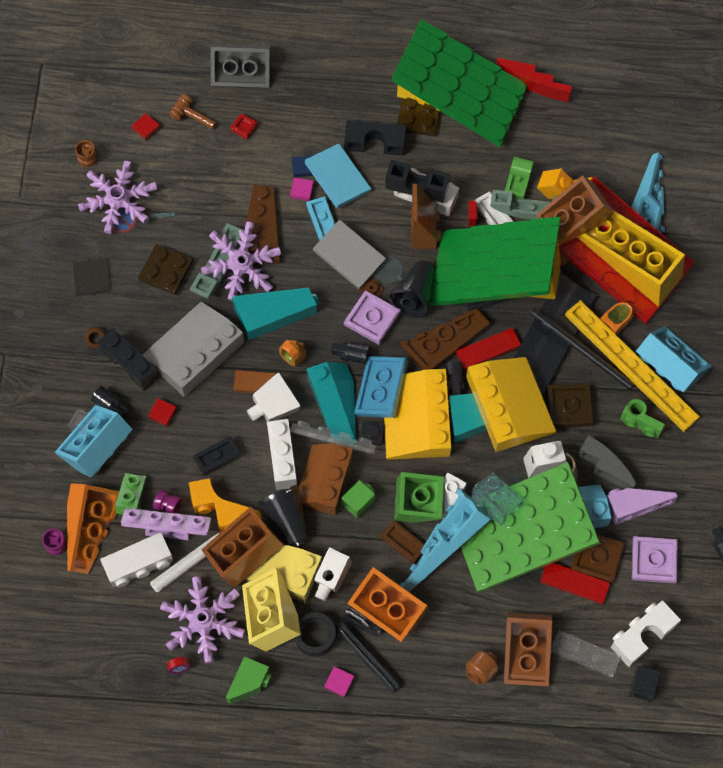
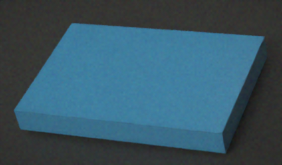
(381, 387)

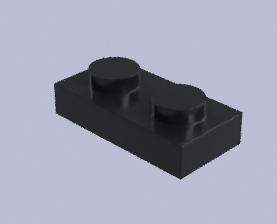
(216, 455)

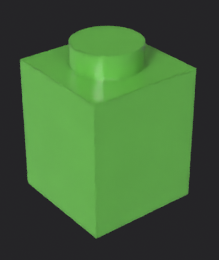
(358, 499)

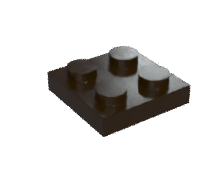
(418, 117)
(165, 269)
(570, 405)

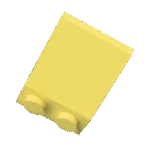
(296, 567)
(269, 611)

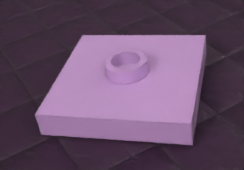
(372, 317)
(654, 559)

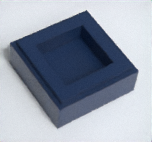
(299, 166)

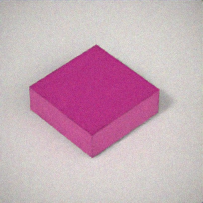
(301, 189)
(339, 682)

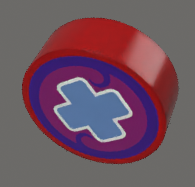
(178, 665)

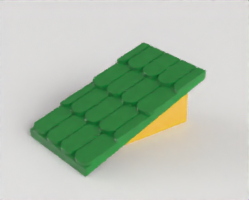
(458, 83)
(498, 262)

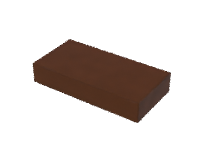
(403, 542)

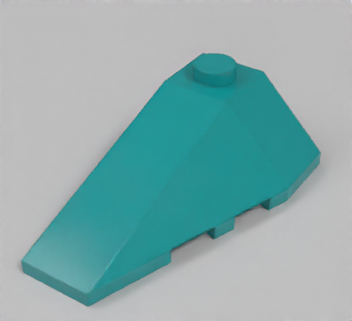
(334, 395)

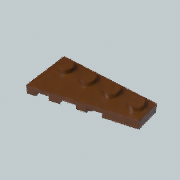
(263, 215)
(438, 345)

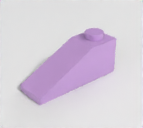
(633, 503)

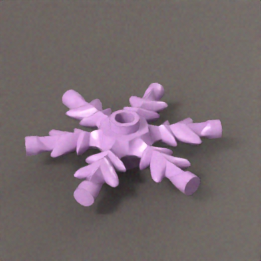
(117, 197)
(237, 267)
(205, 626)

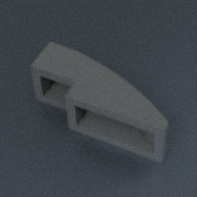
(607, 464)

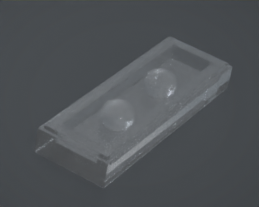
(585, 654)

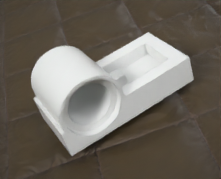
(450, 487)

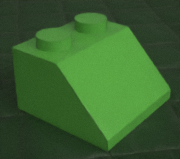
(418, 497)

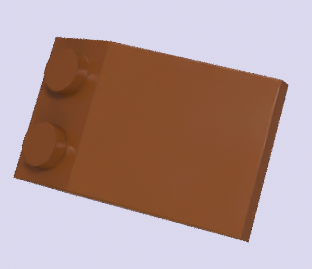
(579, 208)
(424, 220)
(528, 649)

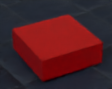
(145, 126)
(244, 126)
(472, 214)
(162, 412)

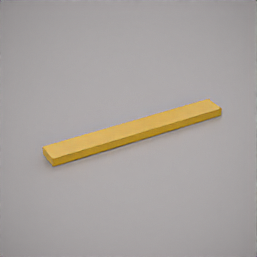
(632, 366)

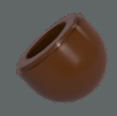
(91, 330)

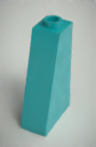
(273, 310)
(464, 417)

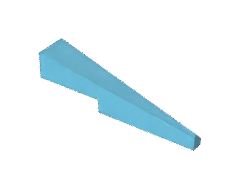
(650, 195)
(455, 529)

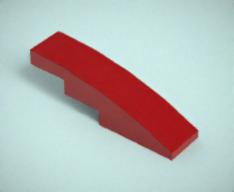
(535, 81)

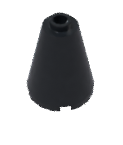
(414, 290)
(286, 515)

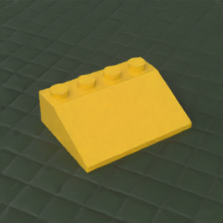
(509, 402)
(421, 418)

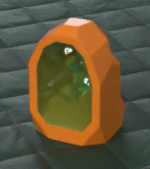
(618, 317)
(293, 352)

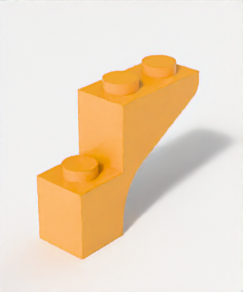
(554, 182)
(206, 500)

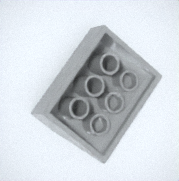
(194, 348)

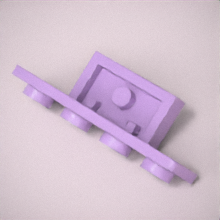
(169, 524)

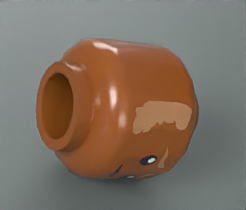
(482, 667)

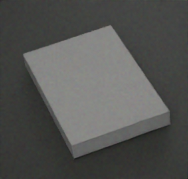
(349, 254)

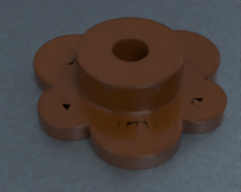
(375, 284)

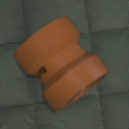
(86, 153)

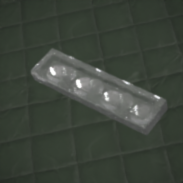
(323, 434)

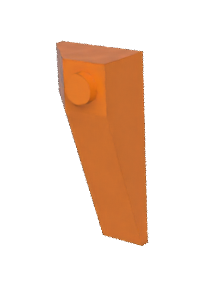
(87, 523)

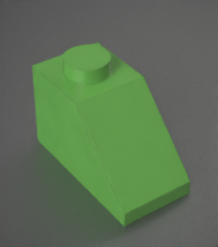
(248, 680)

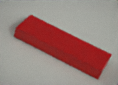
(488, 348)
(575, 583)

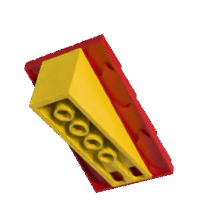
(629, 258)

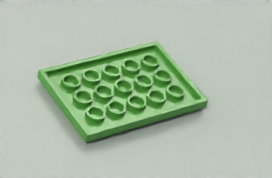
(540, 532)

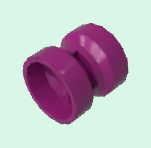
(166, 502)
(51, 538)

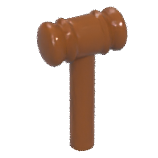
(182, 107)

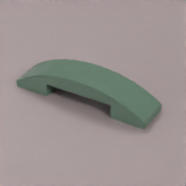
(516, 207)
(206, 284)

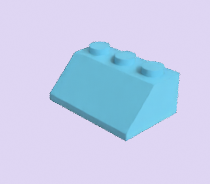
(673, 358)
(91, 450)
(596, 505)

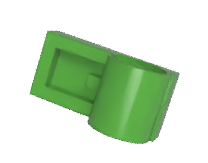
(519, 177)
(648, 425)
(130, 493)

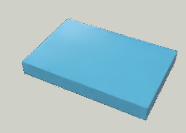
(337, 176)

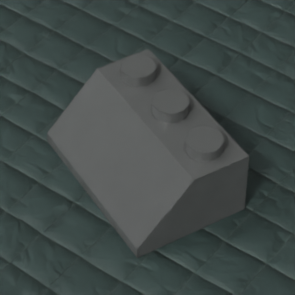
(240, 64)

